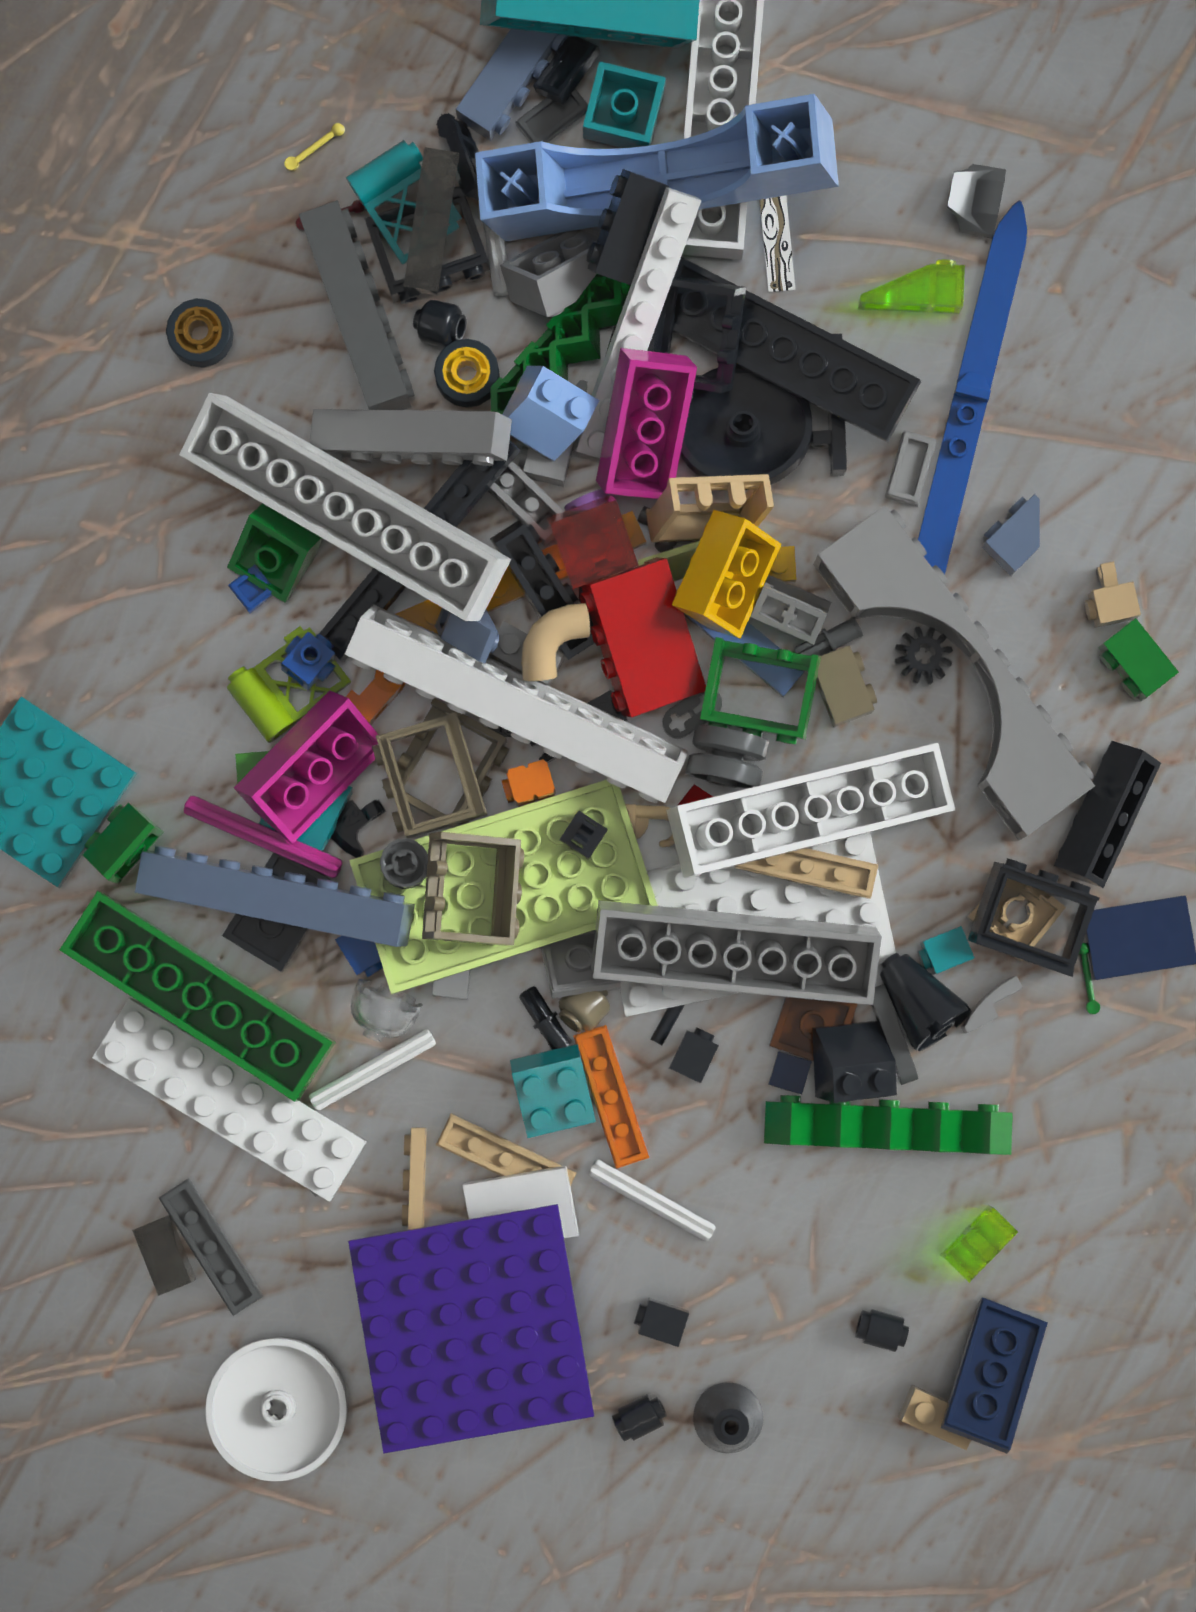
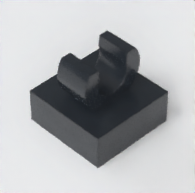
(583, 835)

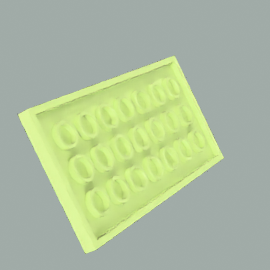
(555, 881)

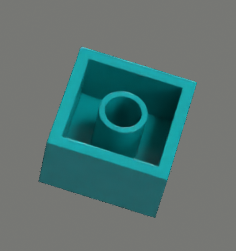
(623, 106)
(552, 1091)

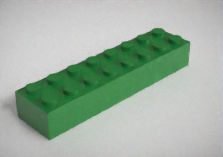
(197, 996)

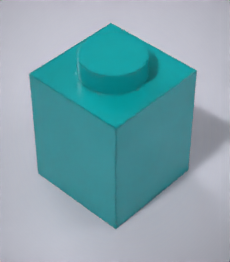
(945, 951)

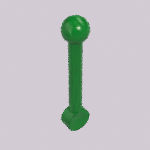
(1092, 1006)

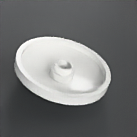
(276, 1409)

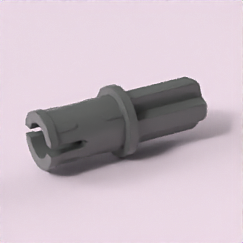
(831, 639)

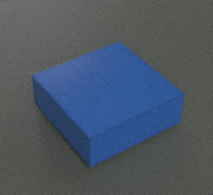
(248, 593)

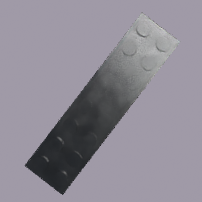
(798, 356)

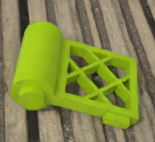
(264, 700)

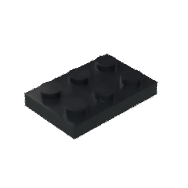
(268, 939)

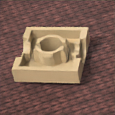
(1041, 913)

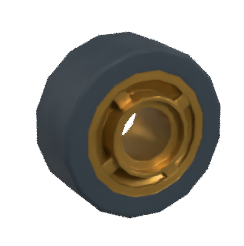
(192, 315)

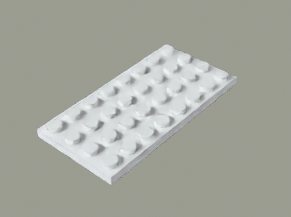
(759, 895)

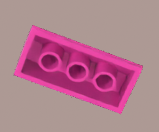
(310, 766)

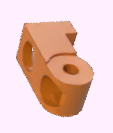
(375, 697)

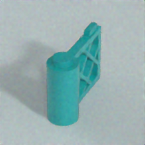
(384, 179)

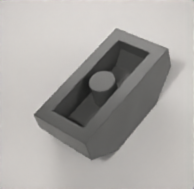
(977, 199)

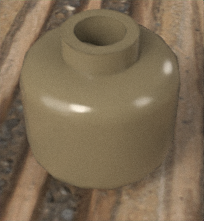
(584, 1010)

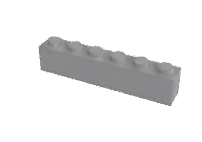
(412, 435)

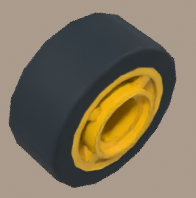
(462, 354)

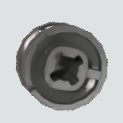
(404, 863)

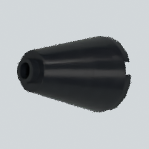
(921, 1001)
(727, 1403)

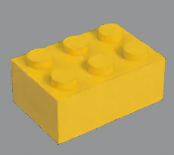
(726, 574)

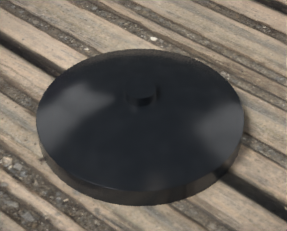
(746, 429)

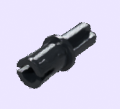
(544, 1019)

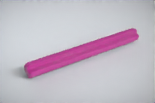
(262, 836)

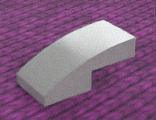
(984, 1010)

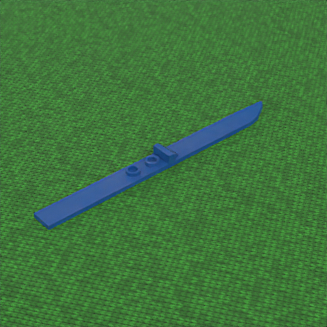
(973, 386)

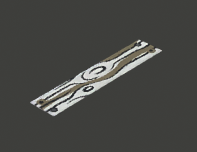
(777, 244)

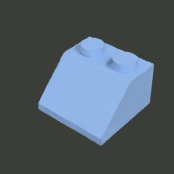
(548, 411)

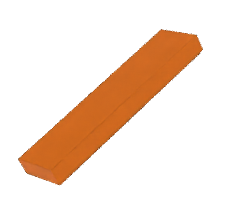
(611, 1097)

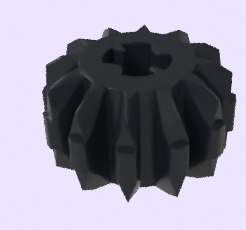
(933, 663)

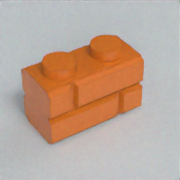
(529, 783)

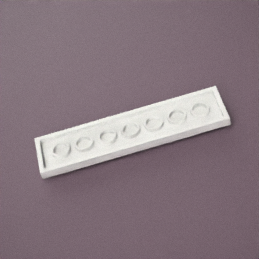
(229, 1100)

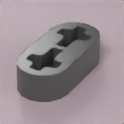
(680, 709)

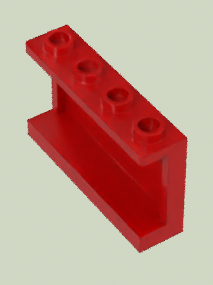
(643, 638)

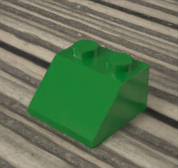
(277, 548)
(121, 843)

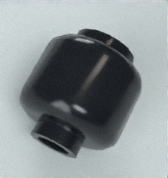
(439, 323)

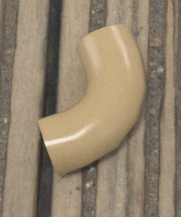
(547, 635)

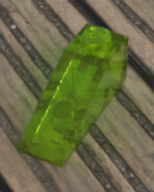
(927, 289)

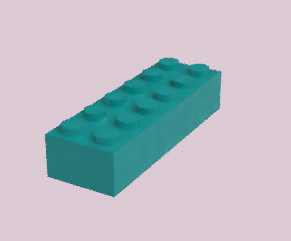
(629, 21)

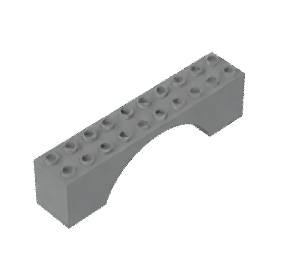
(885, 574)

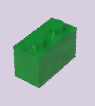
(1137, 660)

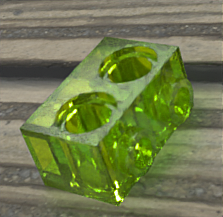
(979, 1243)

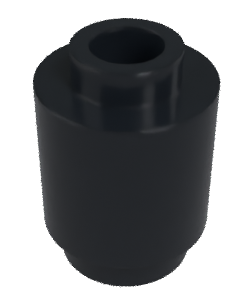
(882, 1330)
(639, 1417)

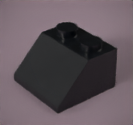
(853, 1062)

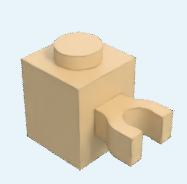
(1112, 602)

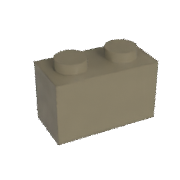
(843, 686)

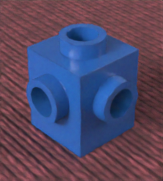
(306, 671)

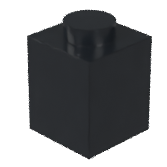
(694, 1054)
(661, 1321)

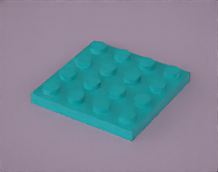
(52, 791)

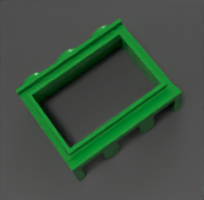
(751, 652)

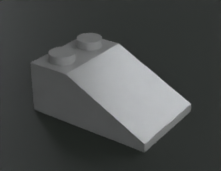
(551, 272)

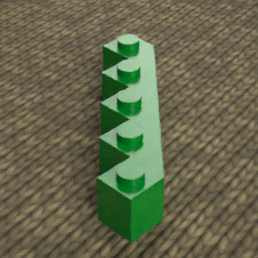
(569, 336)
(888, 1126)

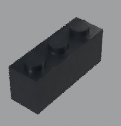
(625, 226)

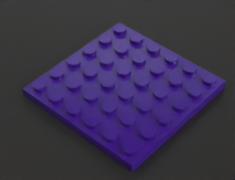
(471, 1328)

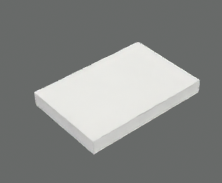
(521, 1193)

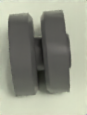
(726, 762)

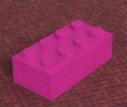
(645, 423)

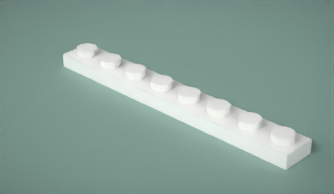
(642, 303)

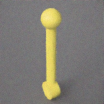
(292, 163)

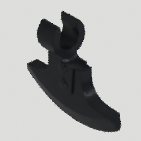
(350, 823)

